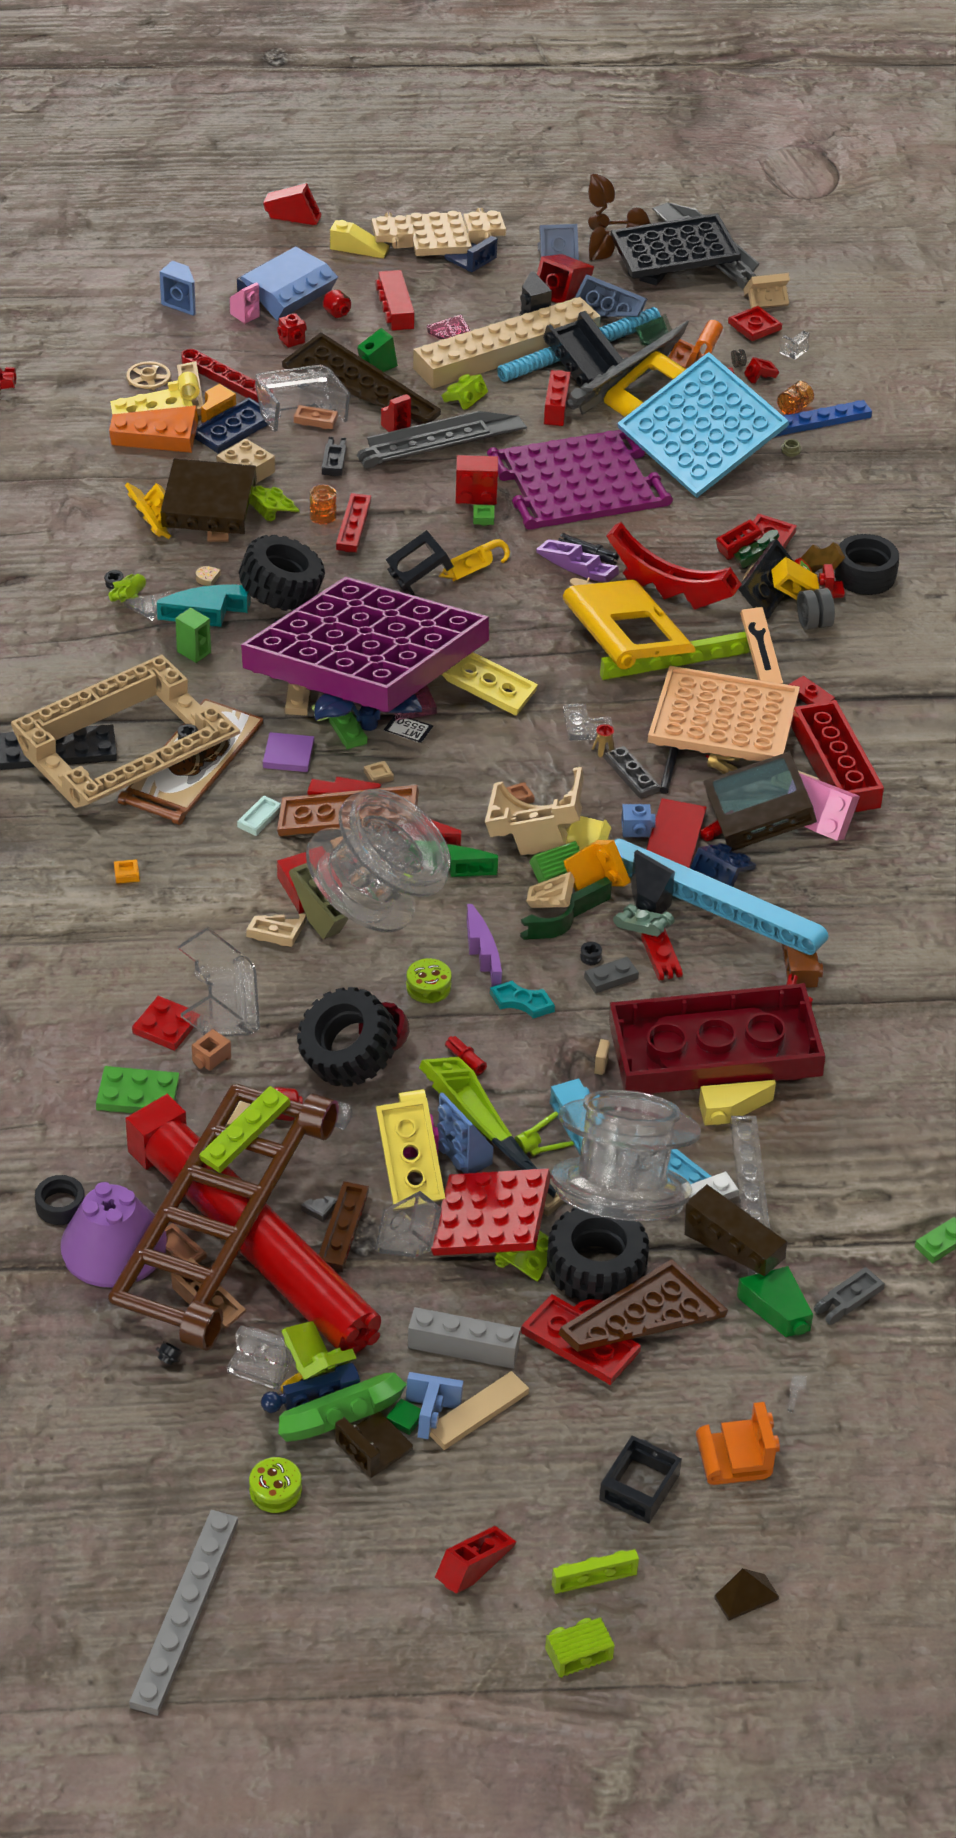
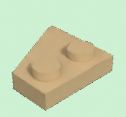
(552, 893)

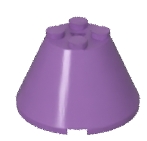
(106, 1234)

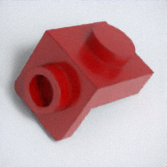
(826, 580)

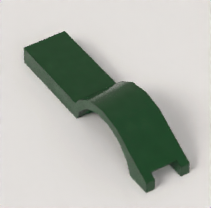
(580, 902)

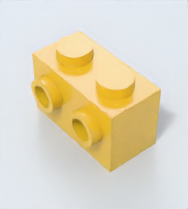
(793, 578)

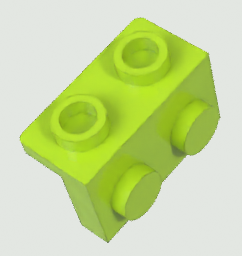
(466, 390)

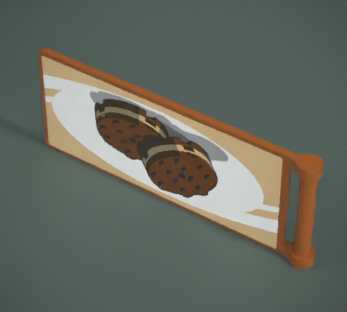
(188, 780)

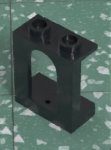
(409, 577)

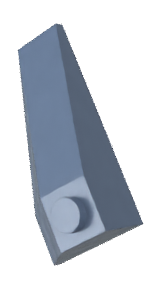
(609, 299)

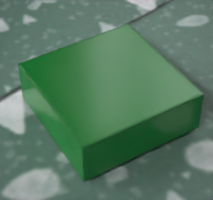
(404, 1416)

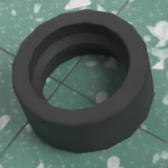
(54, 1185)

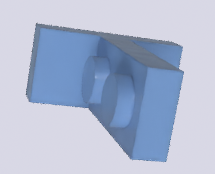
(434, 1394)

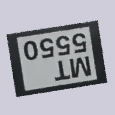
(409, 729)

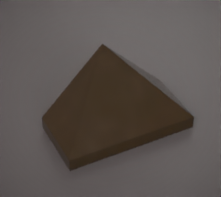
(745, 1593)

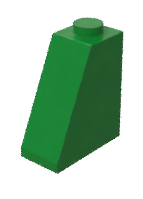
(777, 1301)

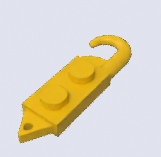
(474, 560)

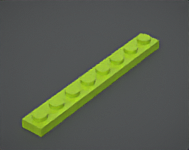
(705, 650)

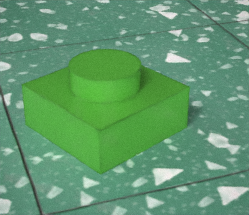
(483, 514)

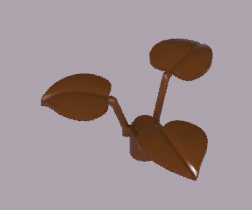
(600, 193)

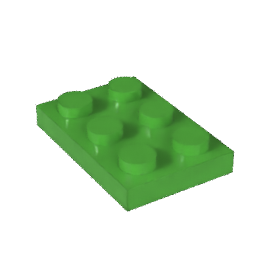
(133, 1089)

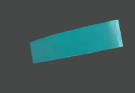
(208, 600)

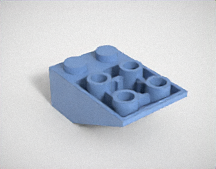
(461, 1139)

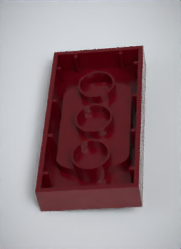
(716, 1039)

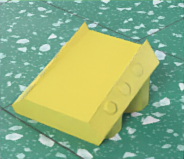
(587, 831)

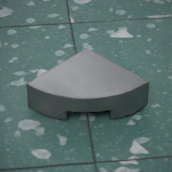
(319, 1207)

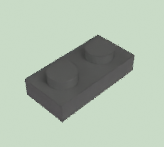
(611, 974)

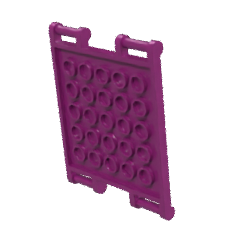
(579, 479)

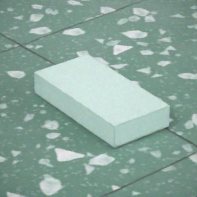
(259, 815)

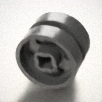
(815, 608)

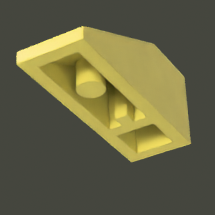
(353, 239)
(734, 1099)

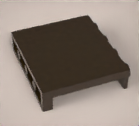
(208, 496)

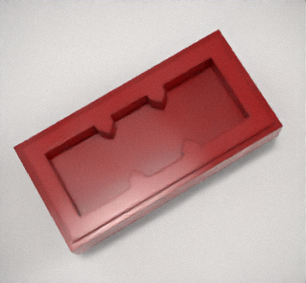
(810, 692)

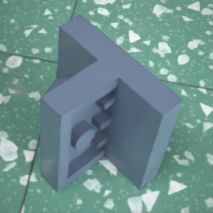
(559, 240)

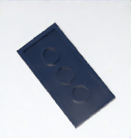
(231, 426)

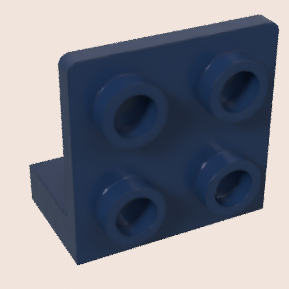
(476, 256)
(721, 863)

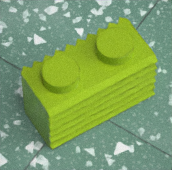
(579, 1646)

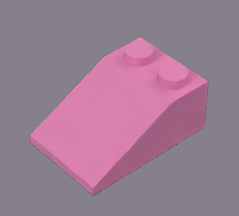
(831, 807)

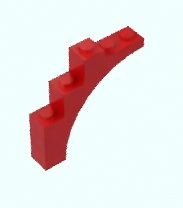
(670, 579)

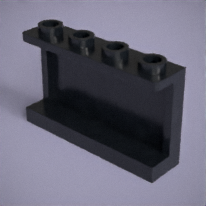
(582, 348)

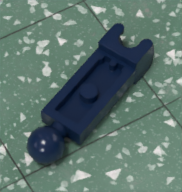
(310, 1389)

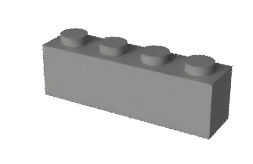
(463, 1337)

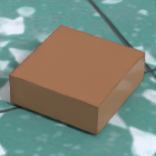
(521, 792)

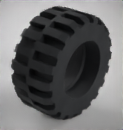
(281, 572)
(331, 1016)
(591, 1278)

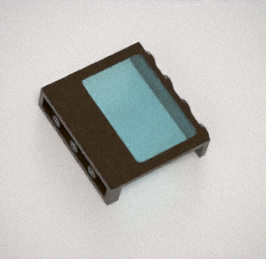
(760, 801)

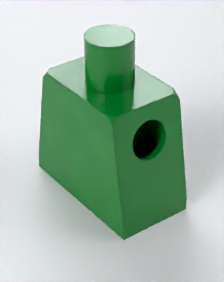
(379, 350)

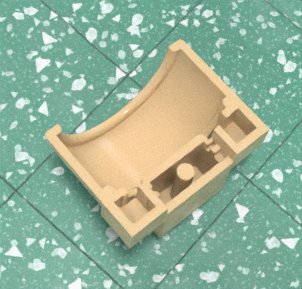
(534, 826)

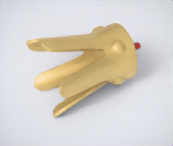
(604, 735)
(717, 761)

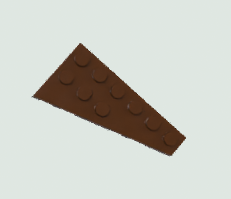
(650, 1305)

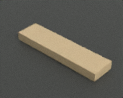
(478, 1410)

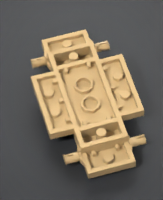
(438, 232)

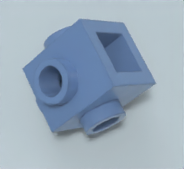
(637, 820)

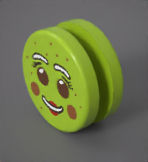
(428, 980)
(275, 1484)

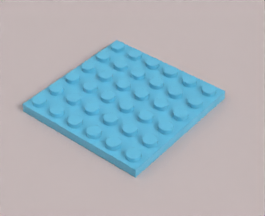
(703, 424)

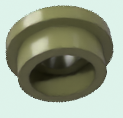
(791, 447)

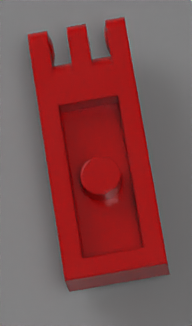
(662, 955)

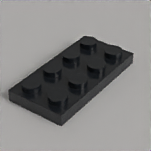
(759, 585)

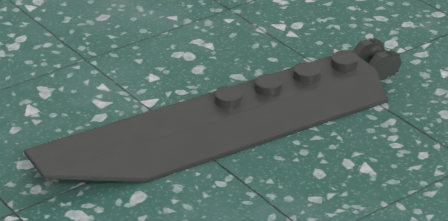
(736, 270)
(593, 393)
(437, 436)

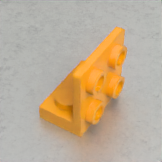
(596, 862)

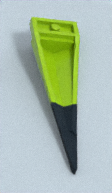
(464, 1090)

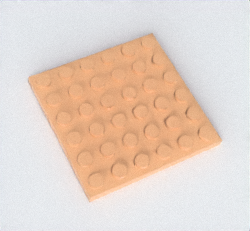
(723, 714)

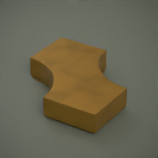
(818, 557)

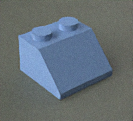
(177, 288)

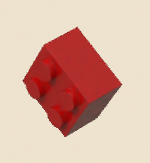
(476, 479)

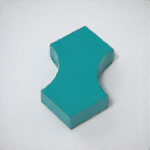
(533, 1002)

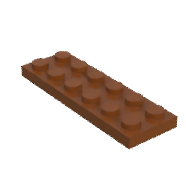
(321, 811)

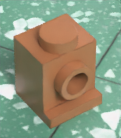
(211, 1050)

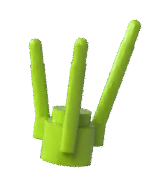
(530, 1138)

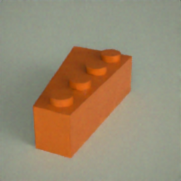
(156, 429)

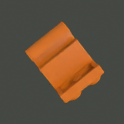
(687, 354)
(742, 1449)

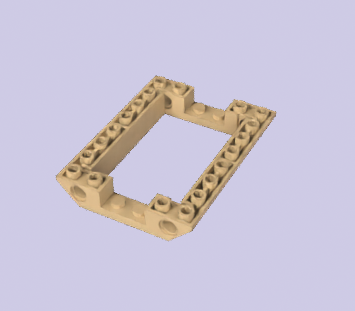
(159, 677)

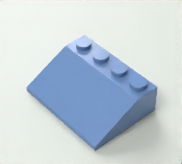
(291, 281)

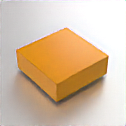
(126, 871)

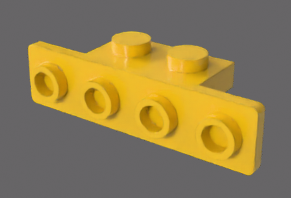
(150, 506)

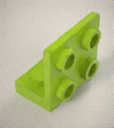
(310, 1352)

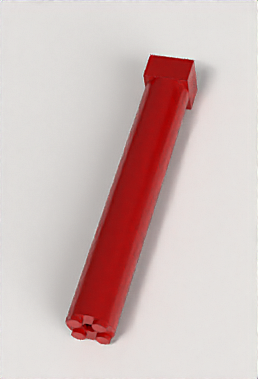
(163, 1139)

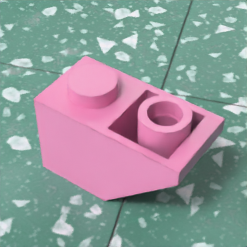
(245, 304)

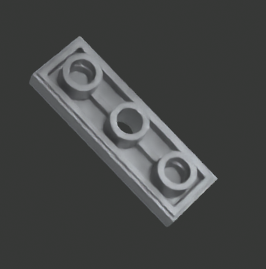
(632, 772)

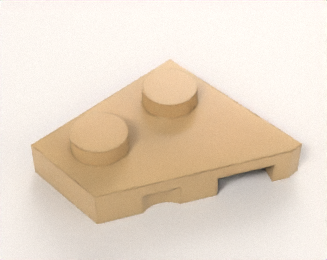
(276, 929)

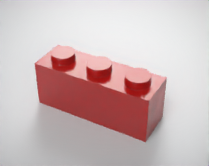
(557, 397)

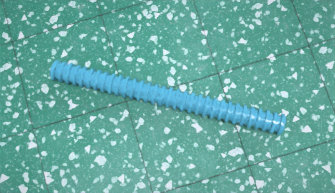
(547, 356)

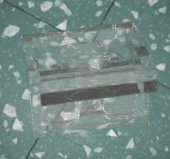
(260, 1357)

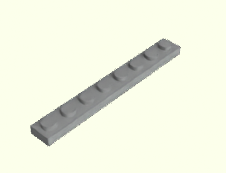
(183, 1613)

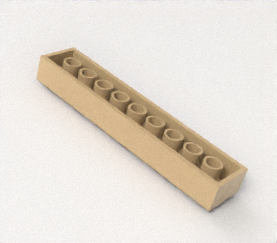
(494, 344)

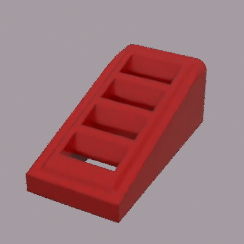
(728, 546)

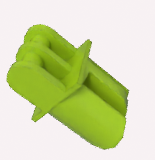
(127, 587)

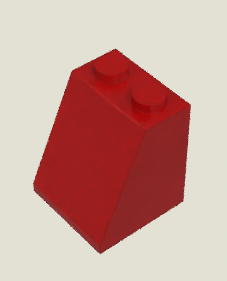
(563, 275)

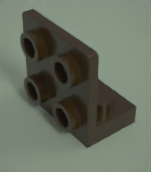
(372, 1443)

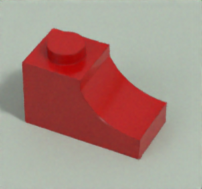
(397, 414)

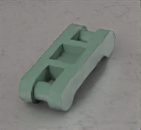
(643, 920)

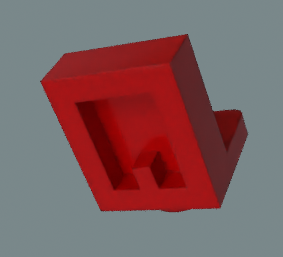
(760, 367)

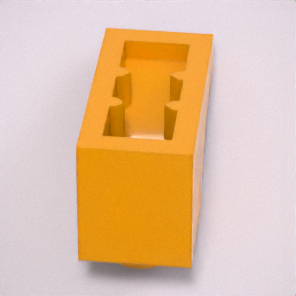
(217, 401)

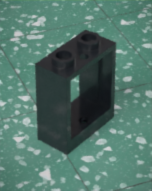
(629, 1499)

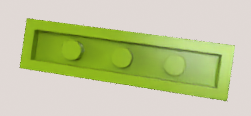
(244, 1129)

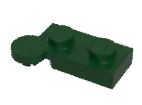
(750, 554)

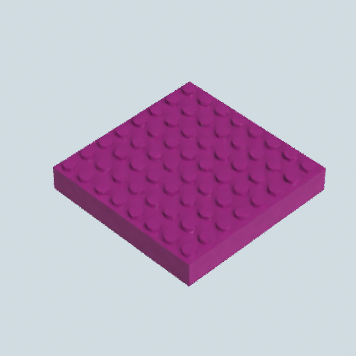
(365, 643)

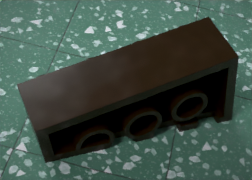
(732, 1231)

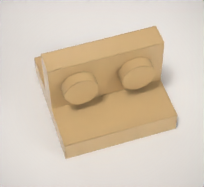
(768, 291)

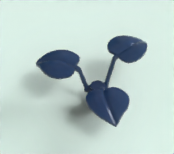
(368, 716)

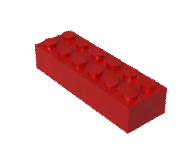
(837, 752)

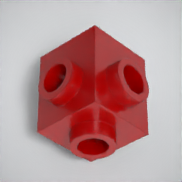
(292, 330)

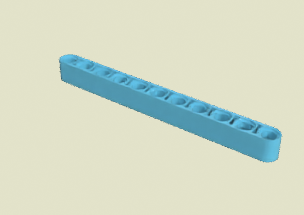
(735, 904)

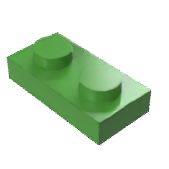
(348, 730)
(938, 1241)

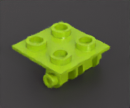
(269, 501)
(529, 1262)

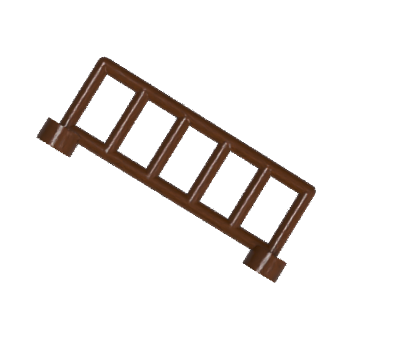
(201, 1321)

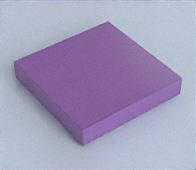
(288, 752)

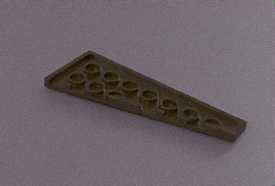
(359, 376)

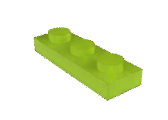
(595, 1571)

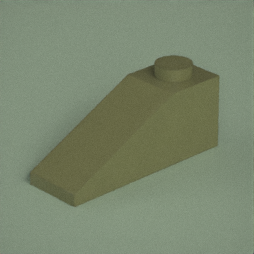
(319, 911)

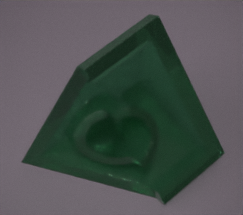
(653, 329)

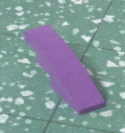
(572, 558)
(482, 943)

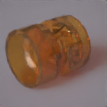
(795, 398)
(323, 504)

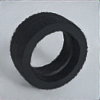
(867, 579)

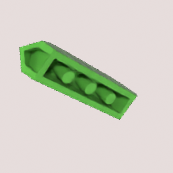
(351, 1402)

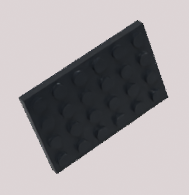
(675, 245)

